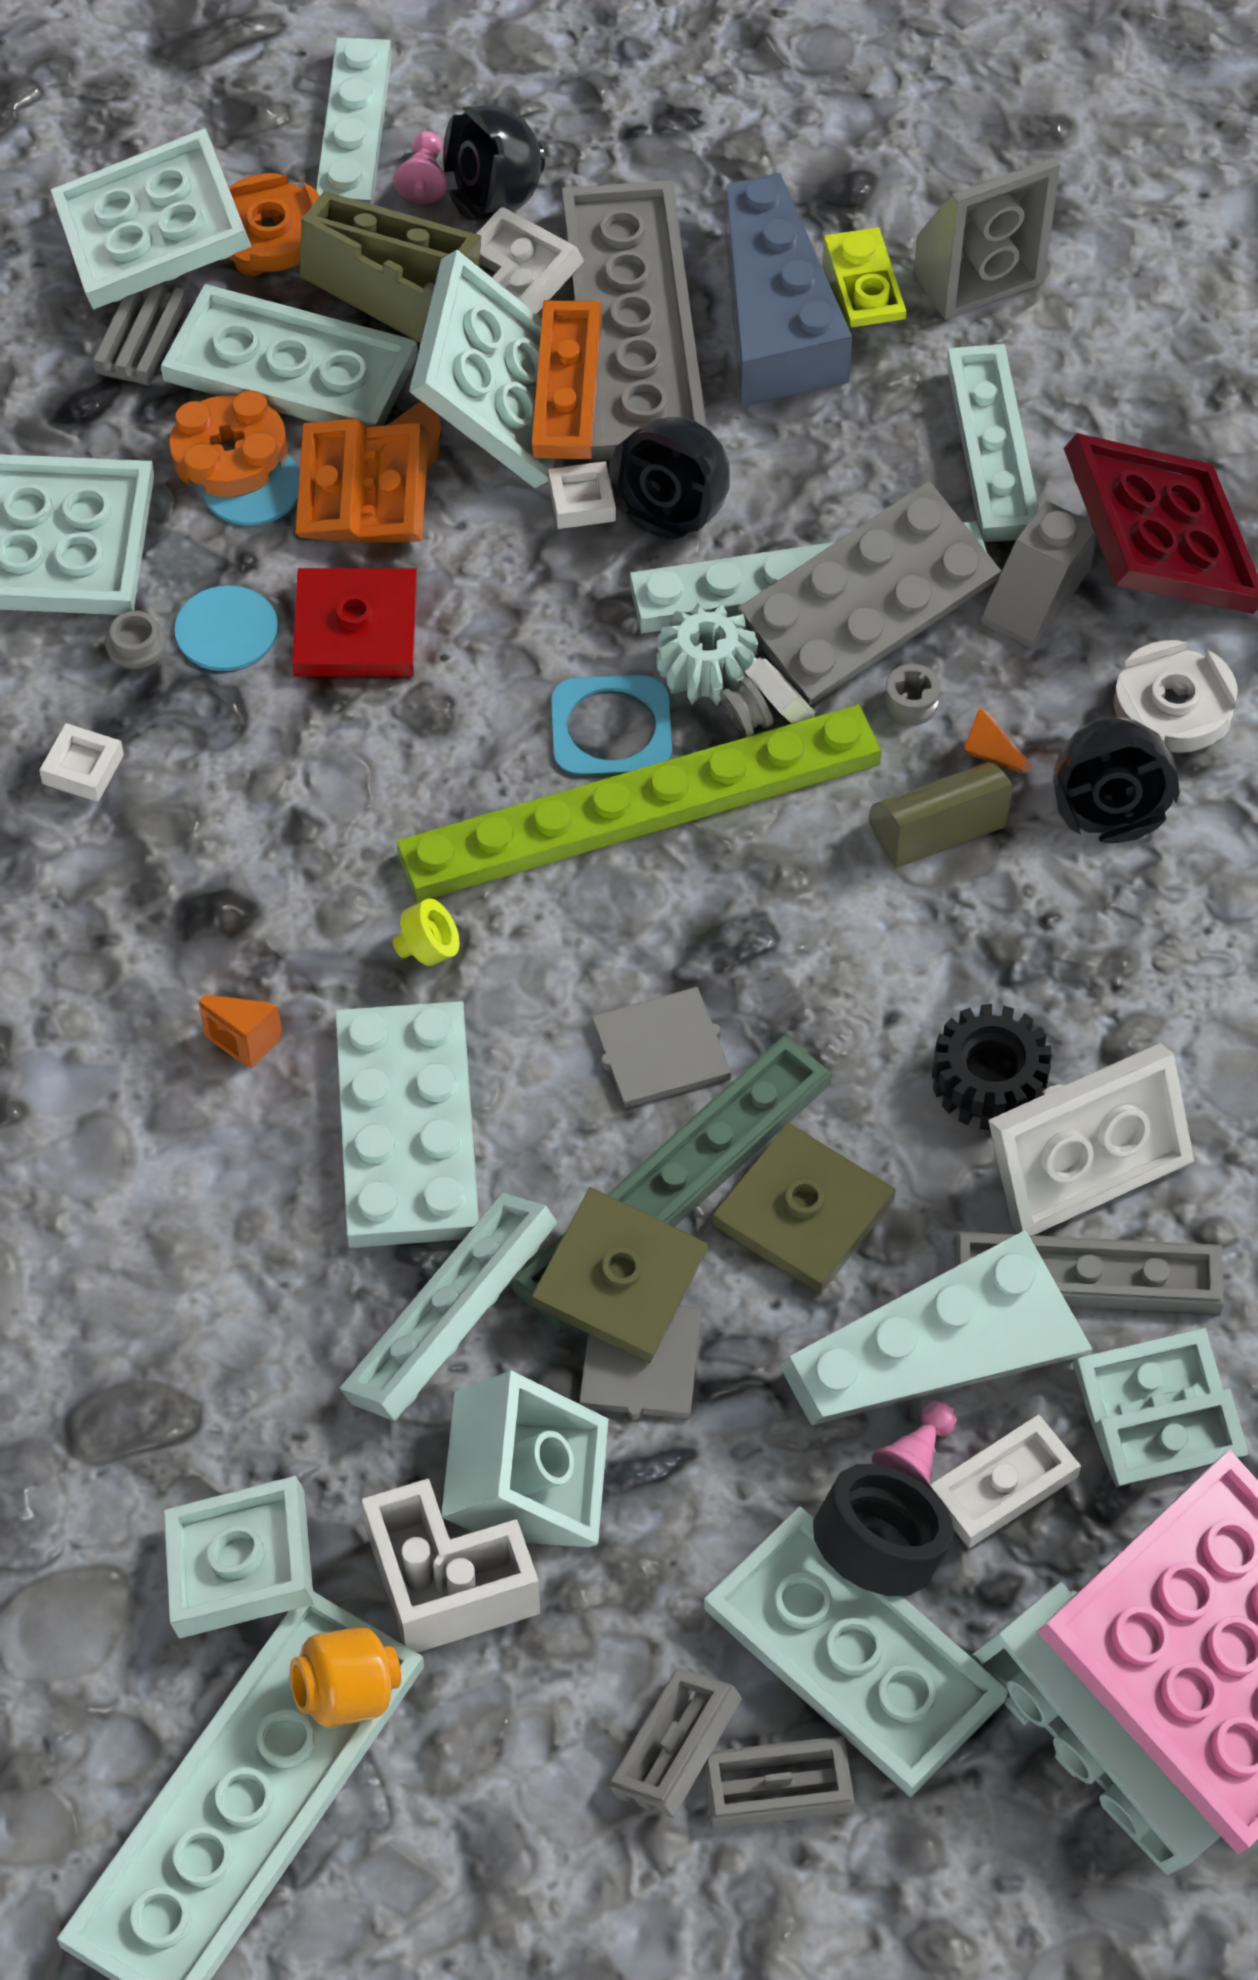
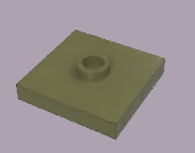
(803, 1207)
(619, 1274)

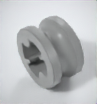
(912, 677)
(746, 708)

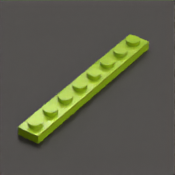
(638, 803)

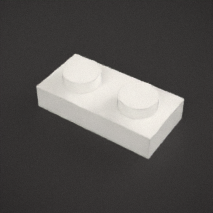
(1005, 1480)

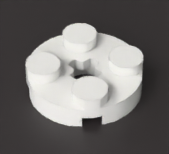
(1169, 665)

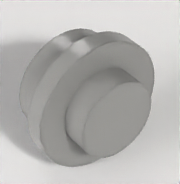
(135, 640)

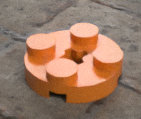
(270, 197)
(222, 418)

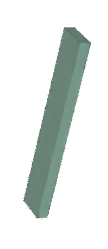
(709, 1145)

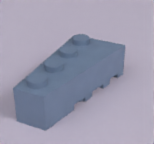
(782, 303)

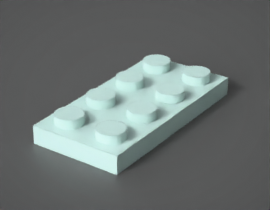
(292, 356)
(406, 1124)
(855, 1655)

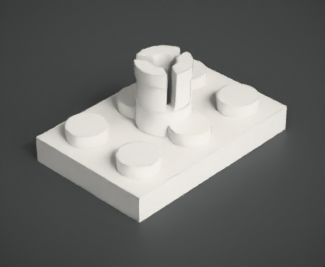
(1092, 1140)

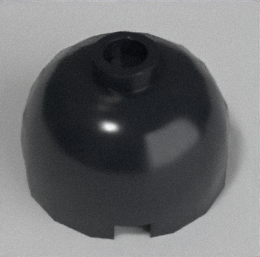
(492, 160)
(671, 476)
(1115, 780)

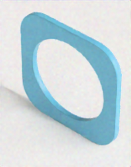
(574, 690)

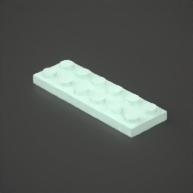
(227, 1819)

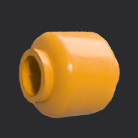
(344, 1677)

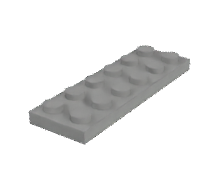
(647, 328)

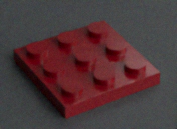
(1163, 523)

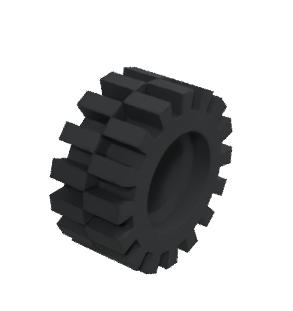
(992, 1035)

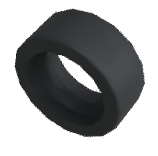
(867, 1557)

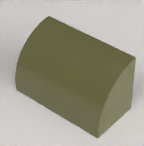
(942, 813)

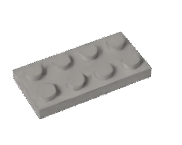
(869, 593)

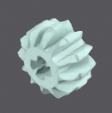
(705, 653)

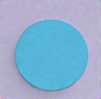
(262, 505)
(226, 628)

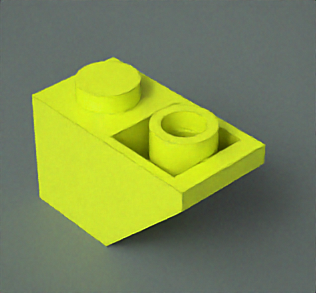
(862, 277)

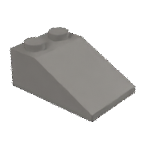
(988, 240)

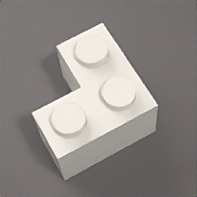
(443, 1585)

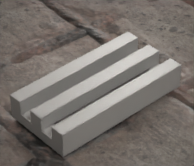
(120, 325)
(684, 1743)
(781, 1808)

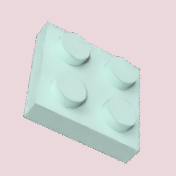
(238, 1557)

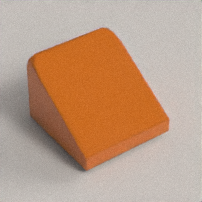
(992, 744)
(241, 1026)

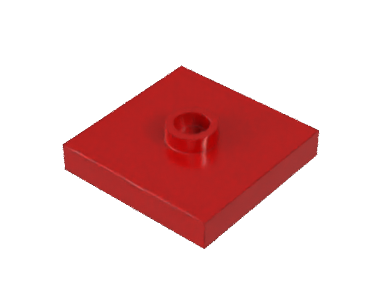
(355, 622)

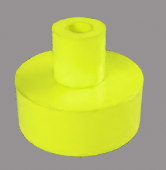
(427, 933)

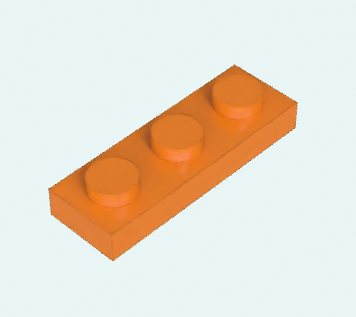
(567, 380)

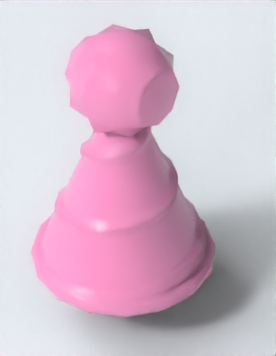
(421, 178)
(916, 1450)

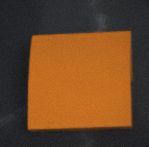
(362, 482)

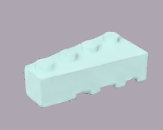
(952, 1332)
(1092, 1740)

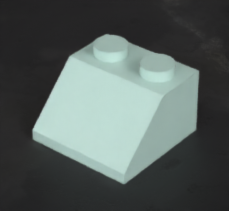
(525, 1459)

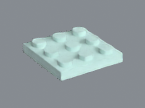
(150, 219)
(482, 364)
(72, 533)

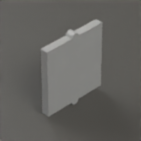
(661, 1047)
(632, 1386)

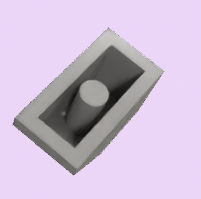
(1040, 574)

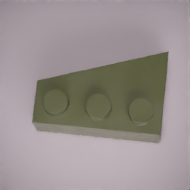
(378, 258)

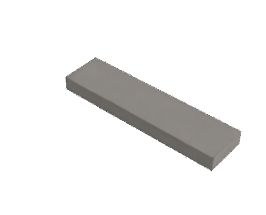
(1122, 1271)

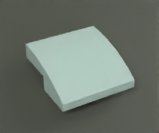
(1159, 1407)

